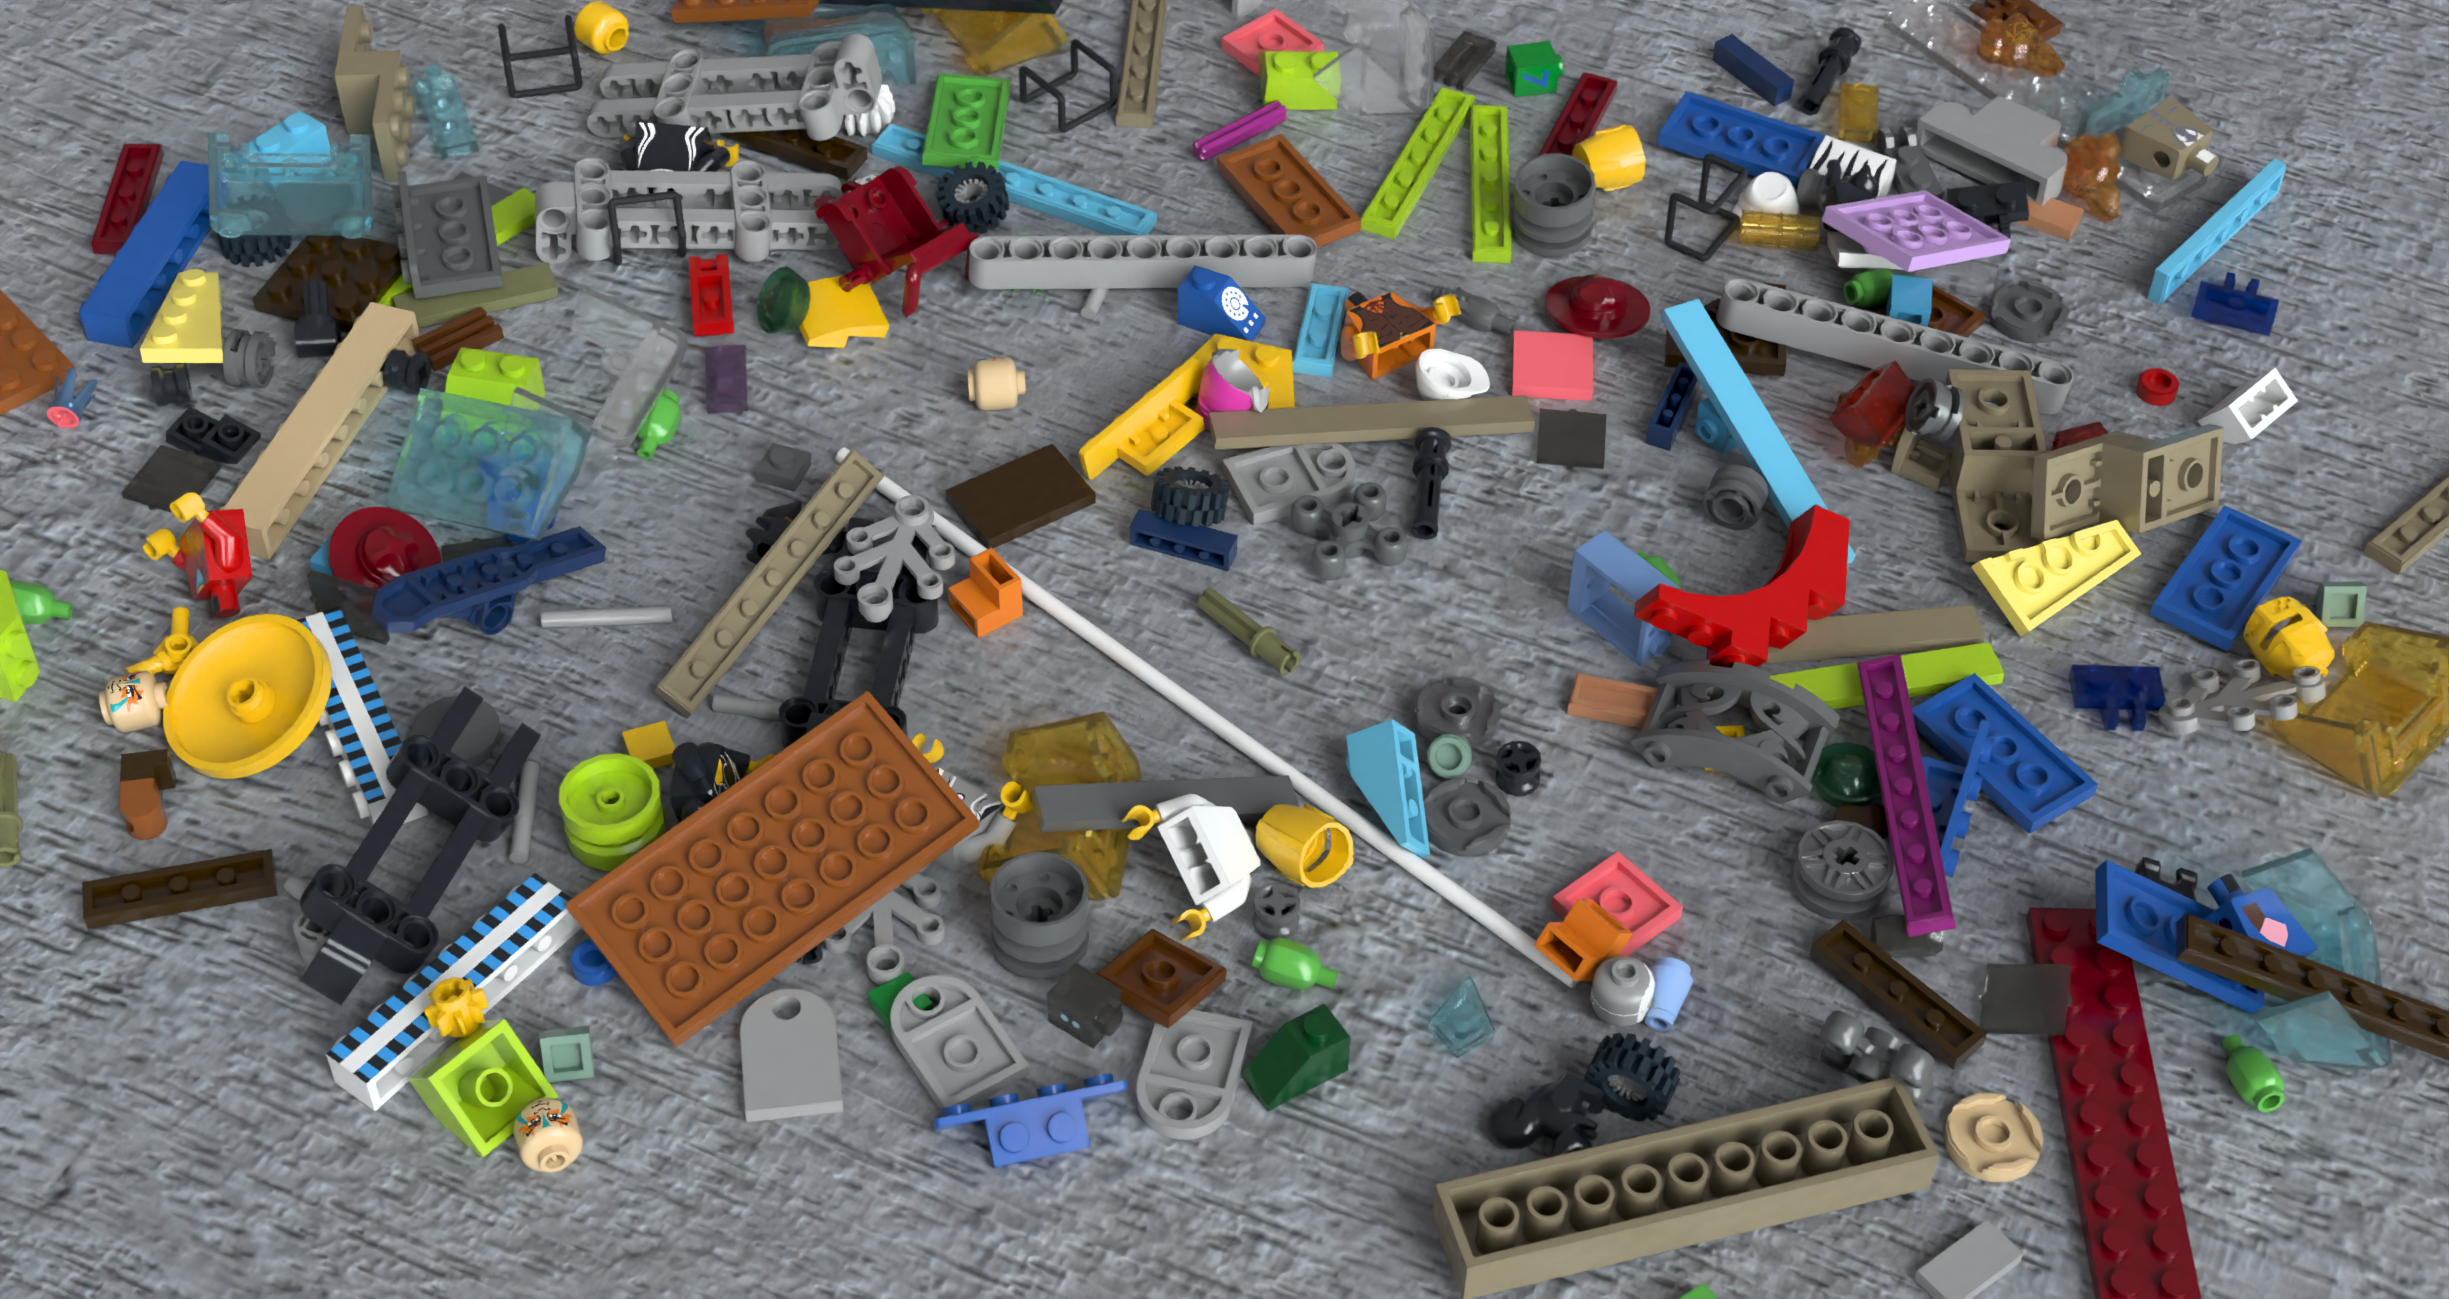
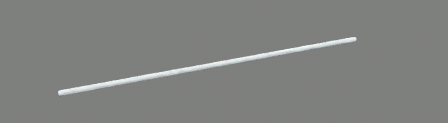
(1250, 747)

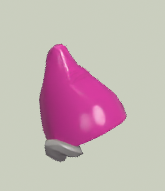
(1229, 386)

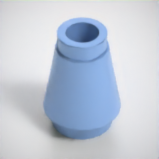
(1670, 990)

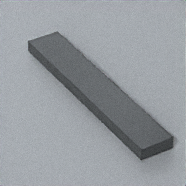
(1106, 804)

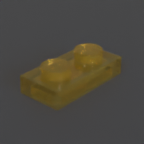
(1858, 113)

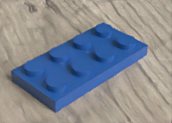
(1740, 136)
(2225, 578)
(2025, 770)
(2140, 922)

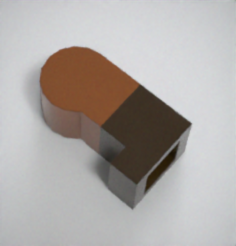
(141, 791)

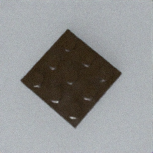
(353, 269)

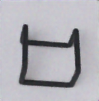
(571, 49)
(1050, 87)
(640, 199)
(1706, 207)

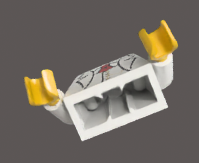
(1209, 851)

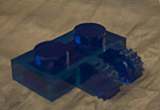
(2235, 307)
(2117, 689)

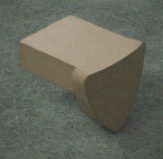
(1921, 461)

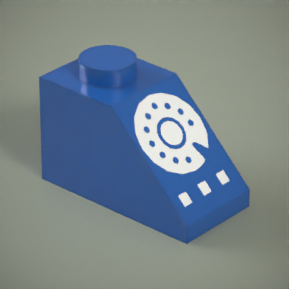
(1217, 306)

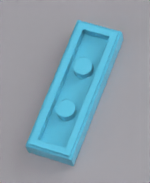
(1320, 330)

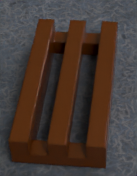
(468, 331)

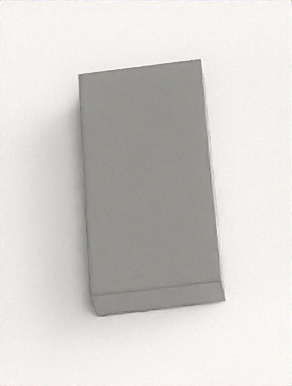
(1969, 1264)

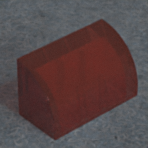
(1874, 406)

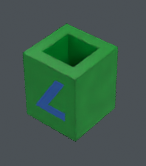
(1532, 69)

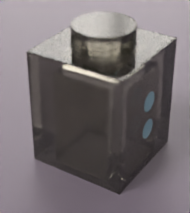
(1085, 1005)

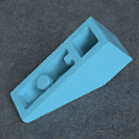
(1388, 774)

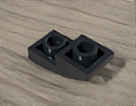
(213, 439)

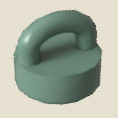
(1449, 755)

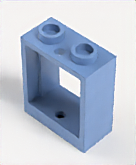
(1609, 562)

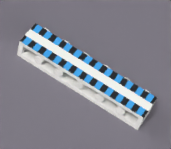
(357, 719)
(494, 954)

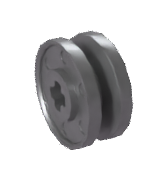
(1842, 870)

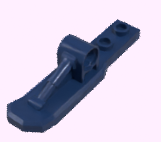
(481, 584)

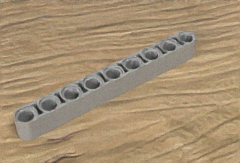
(1138, 260)
(1878, 339)

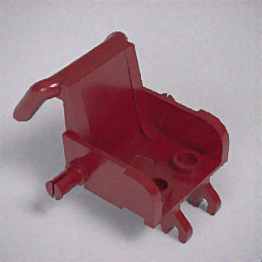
(890, 227)

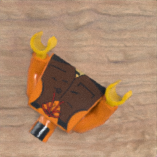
(1390, 331)

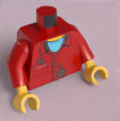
(210, 552)

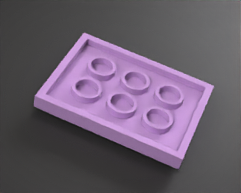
(1916, 230)

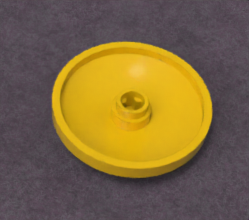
(247, 696)

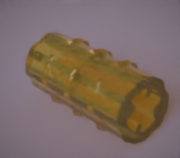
(1779, 230)

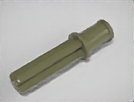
(1261, 640)
(10, 822)

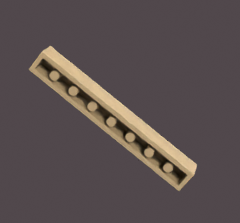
(320, 427)

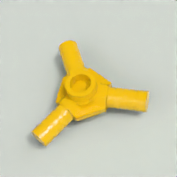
(172, 649)

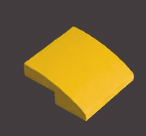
(841, 314)

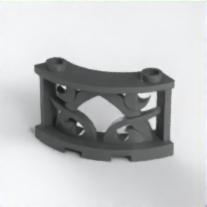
(1753, 758)

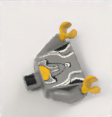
(994, 816)

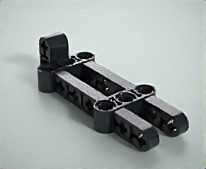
(839, 613)
(478, 808)

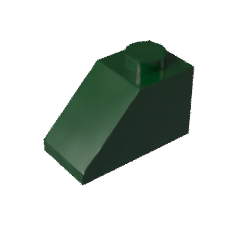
(1299, 1058)

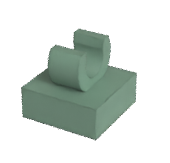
(2341, 603)
(567, 1054)

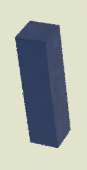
(1753, 70)
(1673, 407)
(1185, 541)

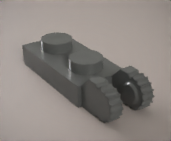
(1912, 167)

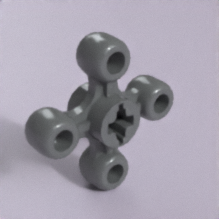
(1349, 530)
(1875, 1055)

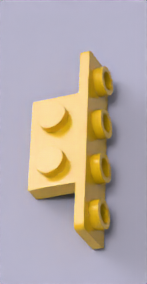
(1150, 428)

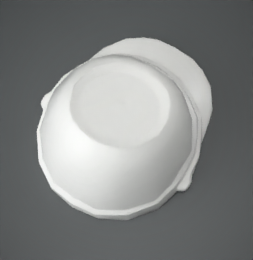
(1768, 193)
(1449, 376)

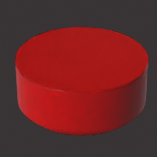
(2157, 387)

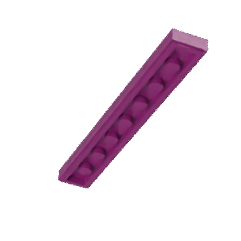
(1905, 797)

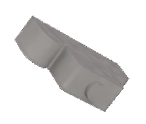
(1997, 145)

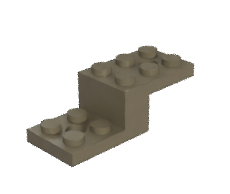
(374, 92)
(1994, 461)
(2127, 481)

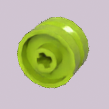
(611, 809)

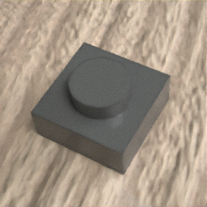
(783, 467)

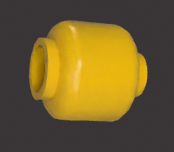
(601, 28)

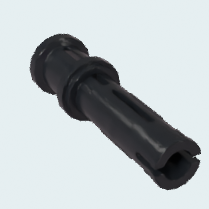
(1833, 61)
(1430, 470)

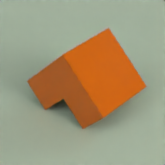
(988, 596)
(1583, 940)

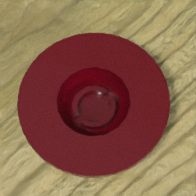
(1597, 307)
(379, 546)

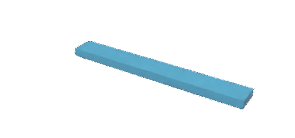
(1030, 189)
(1742, 410)

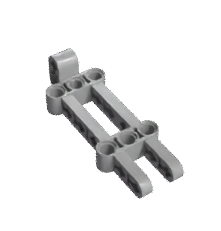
(692, 91)
(743, 206)

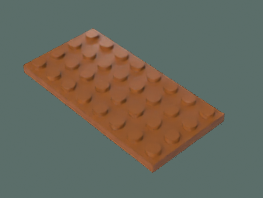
(771, 867)

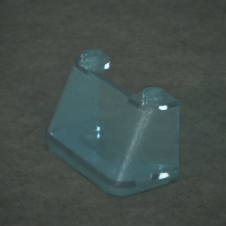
(877, 22)
(290, 190)

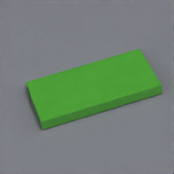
(966, 121)

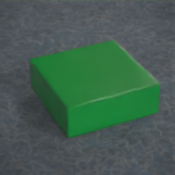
(882, 997)

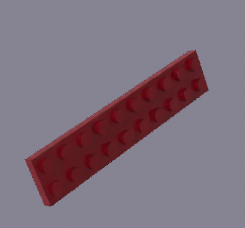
(2114, 1118)

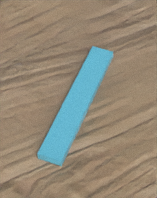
(2216, 231)

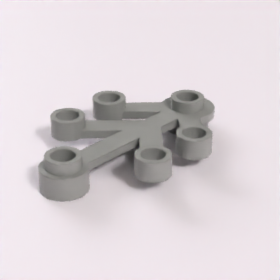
(909, 517)
(2186, 713)
(884, 953)

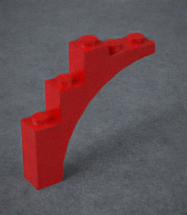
(1743, 626)

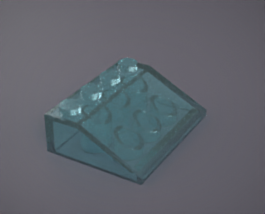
(486, 464)

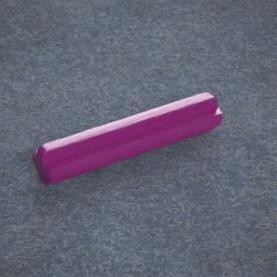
(1239, 131)

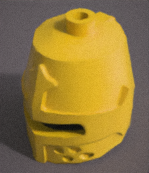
(1613, 157)
(2294, 646)
(1298, 837)

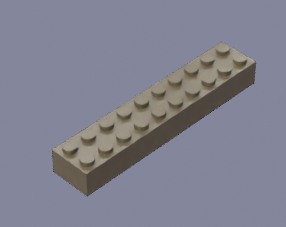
(1682, 1187)

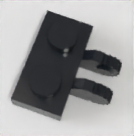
(1992, 203)

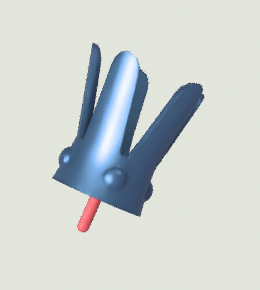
(66, 410)

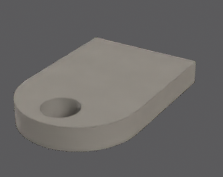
(1276, 476)
(956, 1046)
(791, 1062)
(1193, 1068)

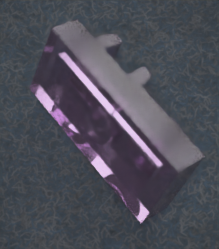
(726, 379)

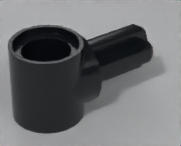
(317, 331)

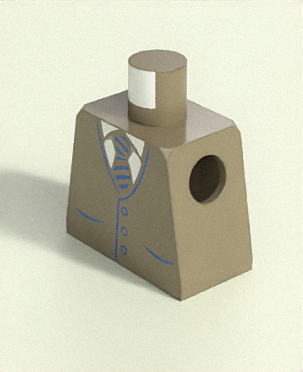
(2169, 141)

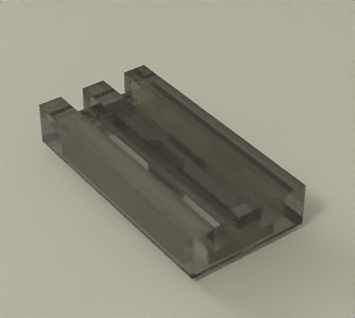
(1469, 63)

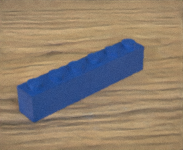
(150, 259)

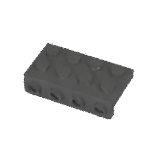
(447, 236)

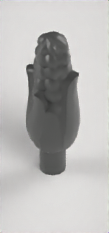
(1477, 311)

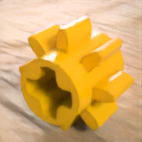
(456, 1007)

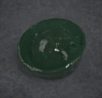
(783, 301)
(1847, 775)

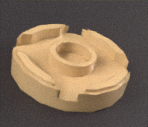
(1993, 1137)

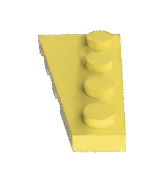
(188, 322)
(2049, 576)

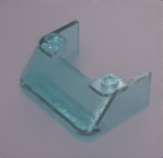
(2318, 1026)

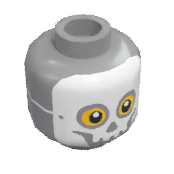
(1622, 991)

